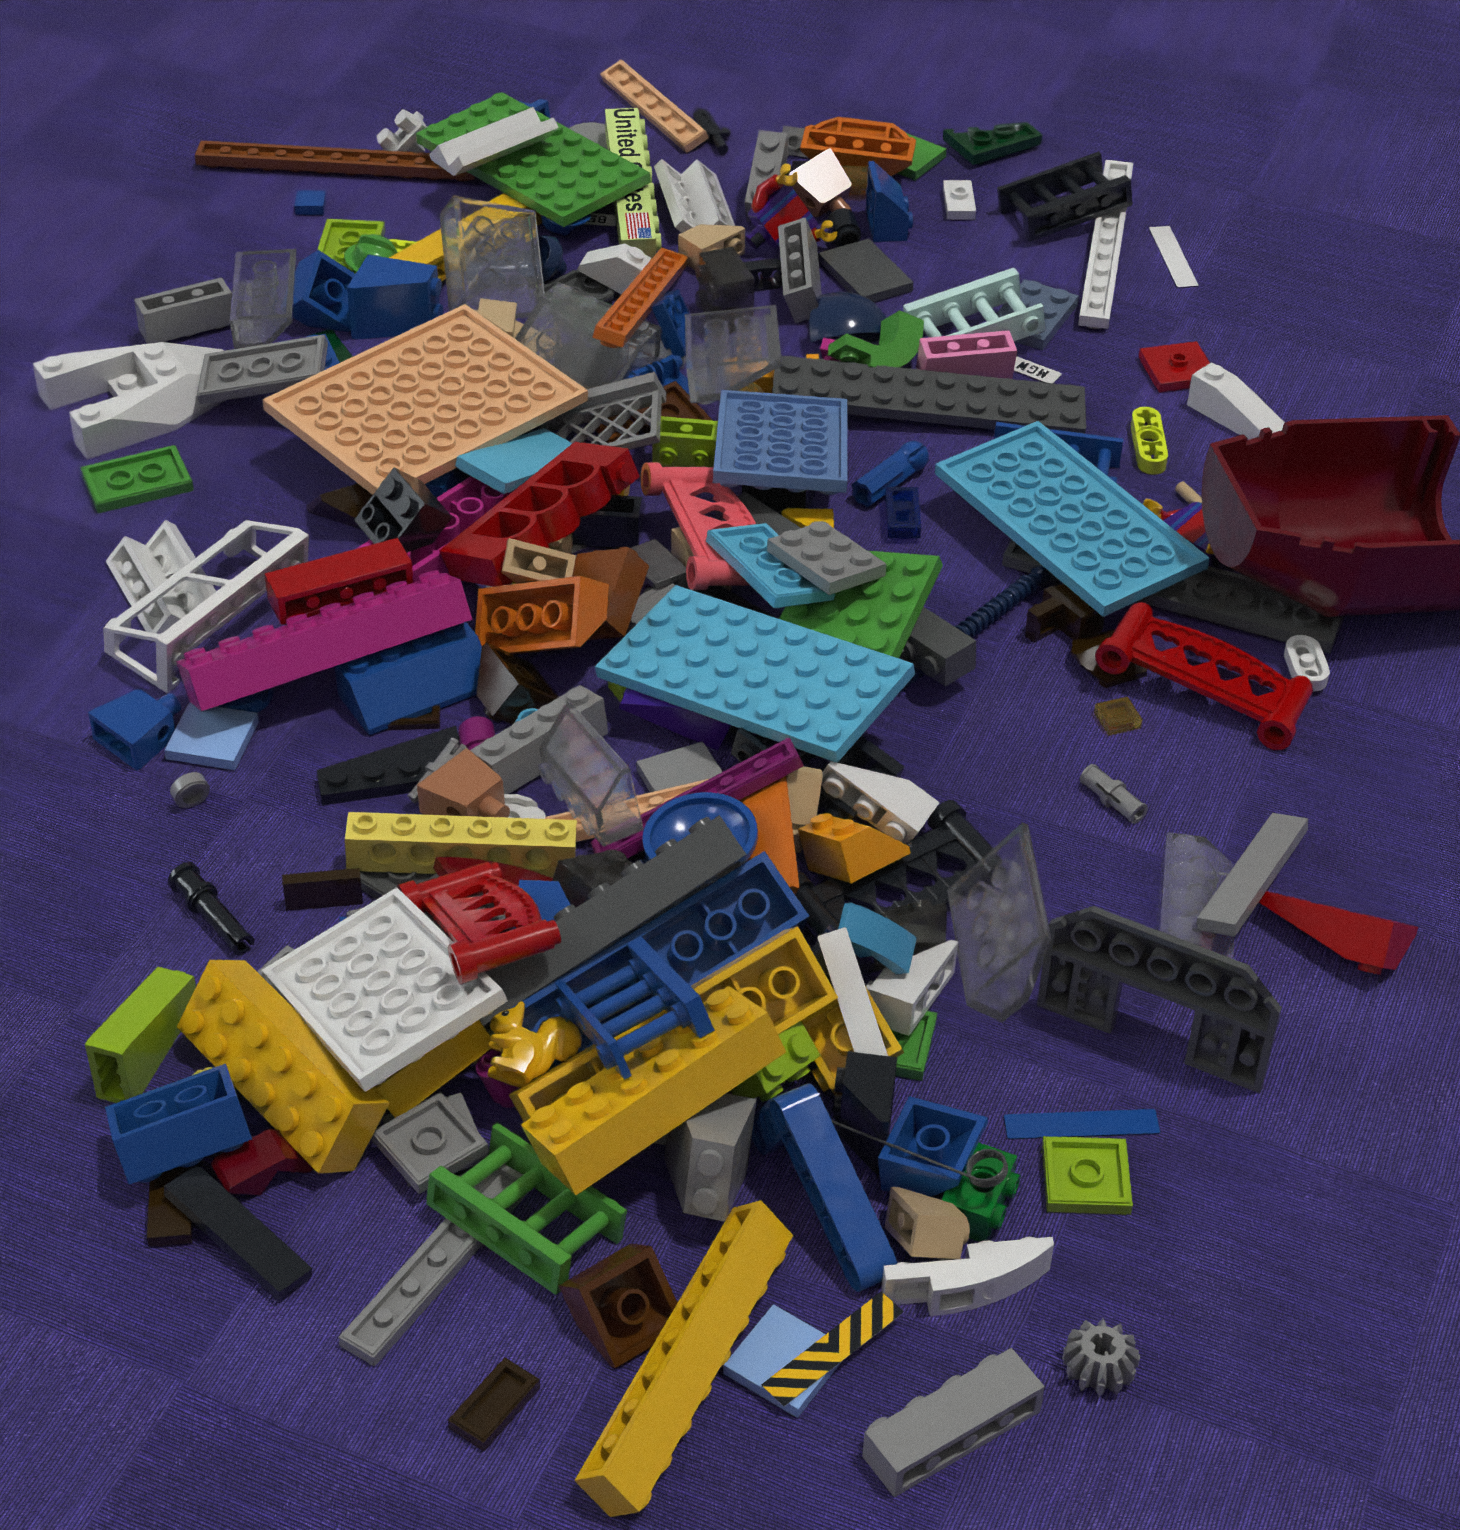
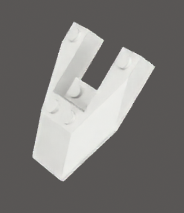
(150, 388)

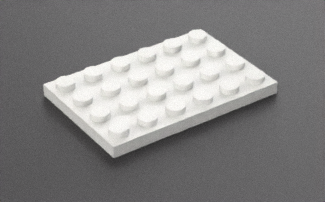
(381, 989)

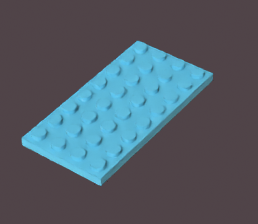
(1071, 518)
(756, 672)

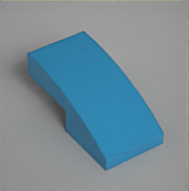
(878, 937)

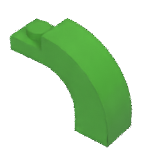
(896, 347)

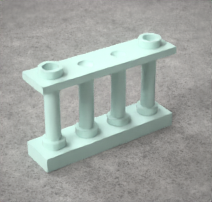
(980, 297)

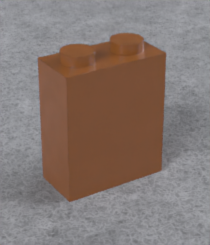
(625, 576)

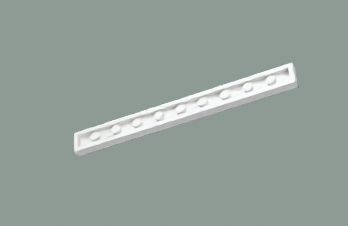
(1104, 258)

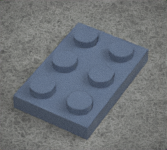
(1057, 308)

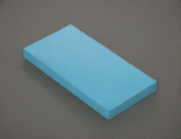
(513, 462)
(747, 553)

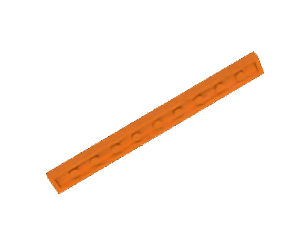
(636, 301)

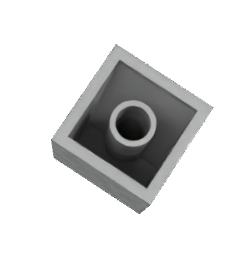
(711, 1156)

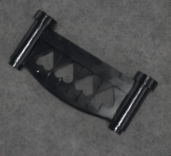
(950, 838)

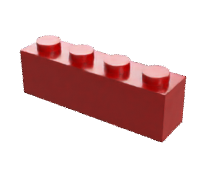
(337, 579)

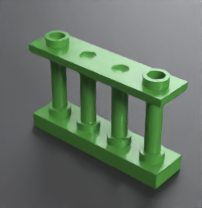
(517, 1239)

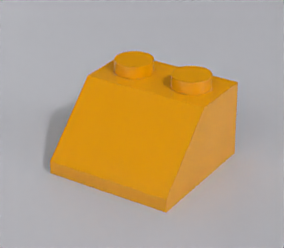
(847, 848)

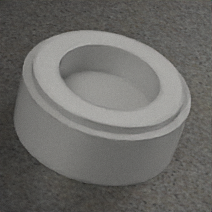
(189, 790)

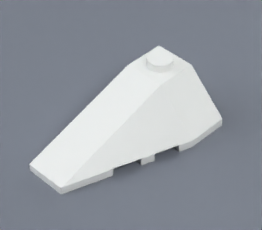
(1230, 402)

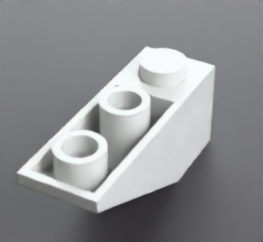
(883, 800)

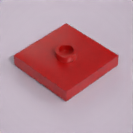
(1173, 364)

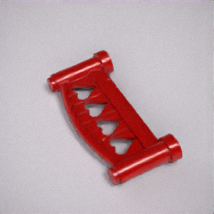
(1275, 710)
(476, 940)

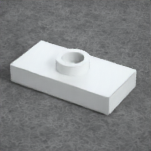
(959, 200)

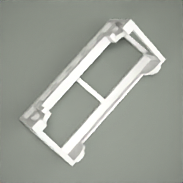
(216, 609)

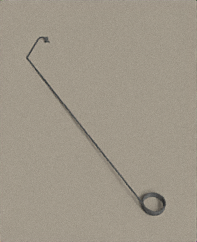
(985, 1153)

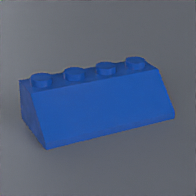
(411, 677)

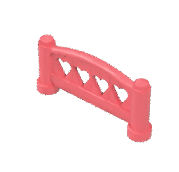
(679, 488)

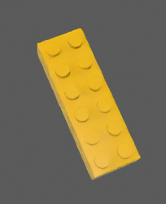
(281, 1066)
(671, 1080)

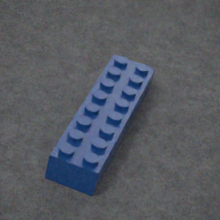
(691, 937)

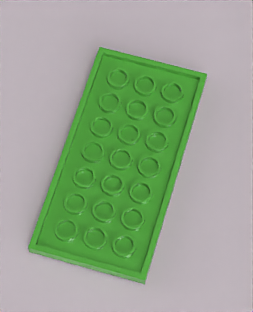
(556, 176)

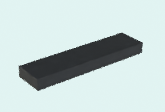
(238, 1232)

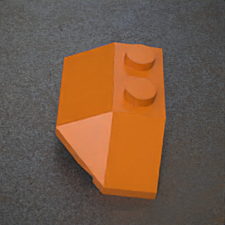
(860, 141)

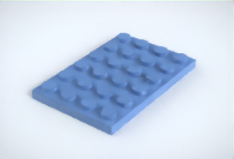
(781, 442)

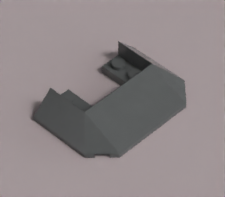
(1100, 951)

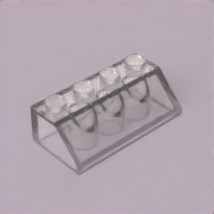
(262, 296)
(589, 778)
(1188, 880)

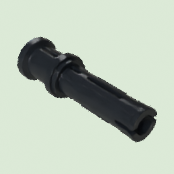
(202, 898)

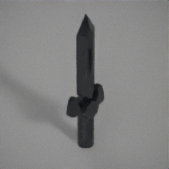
(714, 133)

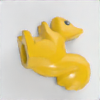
(528, 1052)

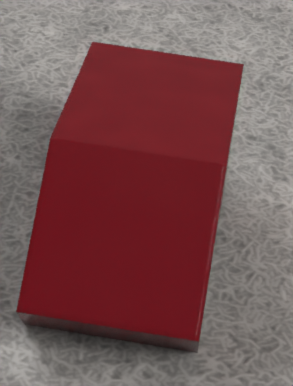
(256, 1162)

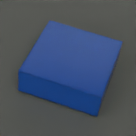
(310, 202)

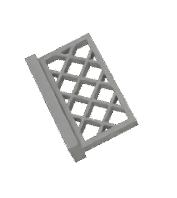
(613, 399)

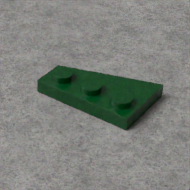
(989, 144)

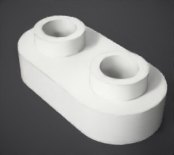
(1307, 659)

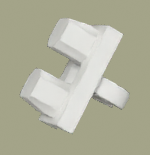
(405, 137)

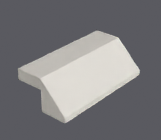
(492, 141)
(693, 196)
(145, 567)

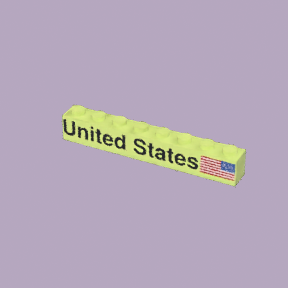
(636, 211)

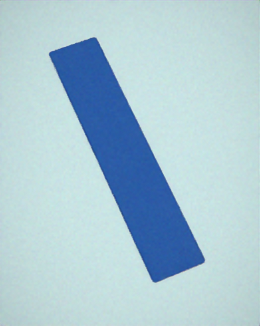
(1081, 1123)

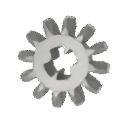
(1101, 1357)

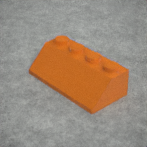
(541, 614)
(775, 831)

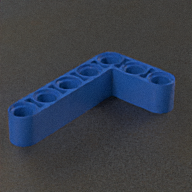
(847, 1217)

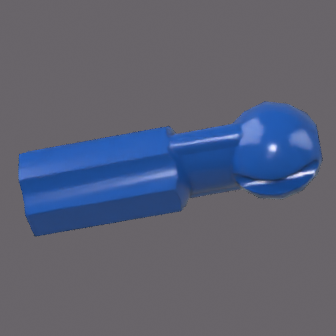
(890, 473)

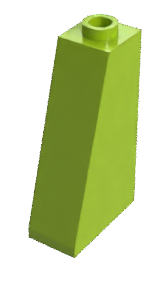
(138, 1035)

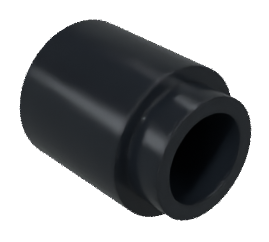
(846, 227)

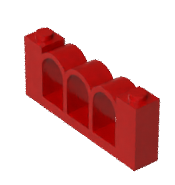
(540, 509)

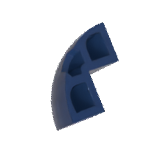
(845, 314)

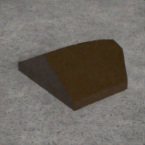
(1084, 652)

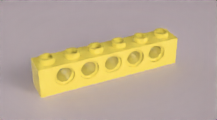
(414, 840)

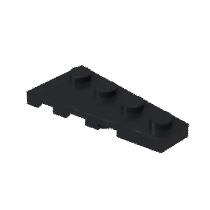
(382, 772)

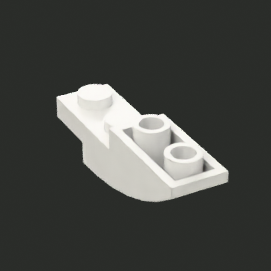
(984, 1276)

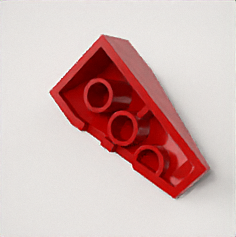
(1353, 935)

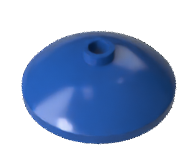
(679, 814)

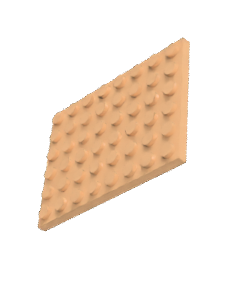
(425, 399)

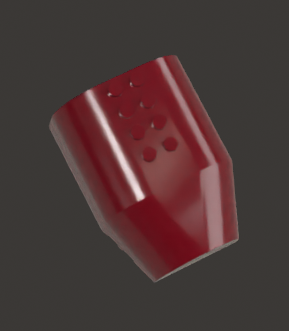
(1338, 513)

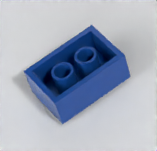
(177, 1124)

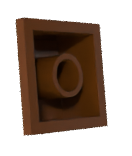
(621, 1302)

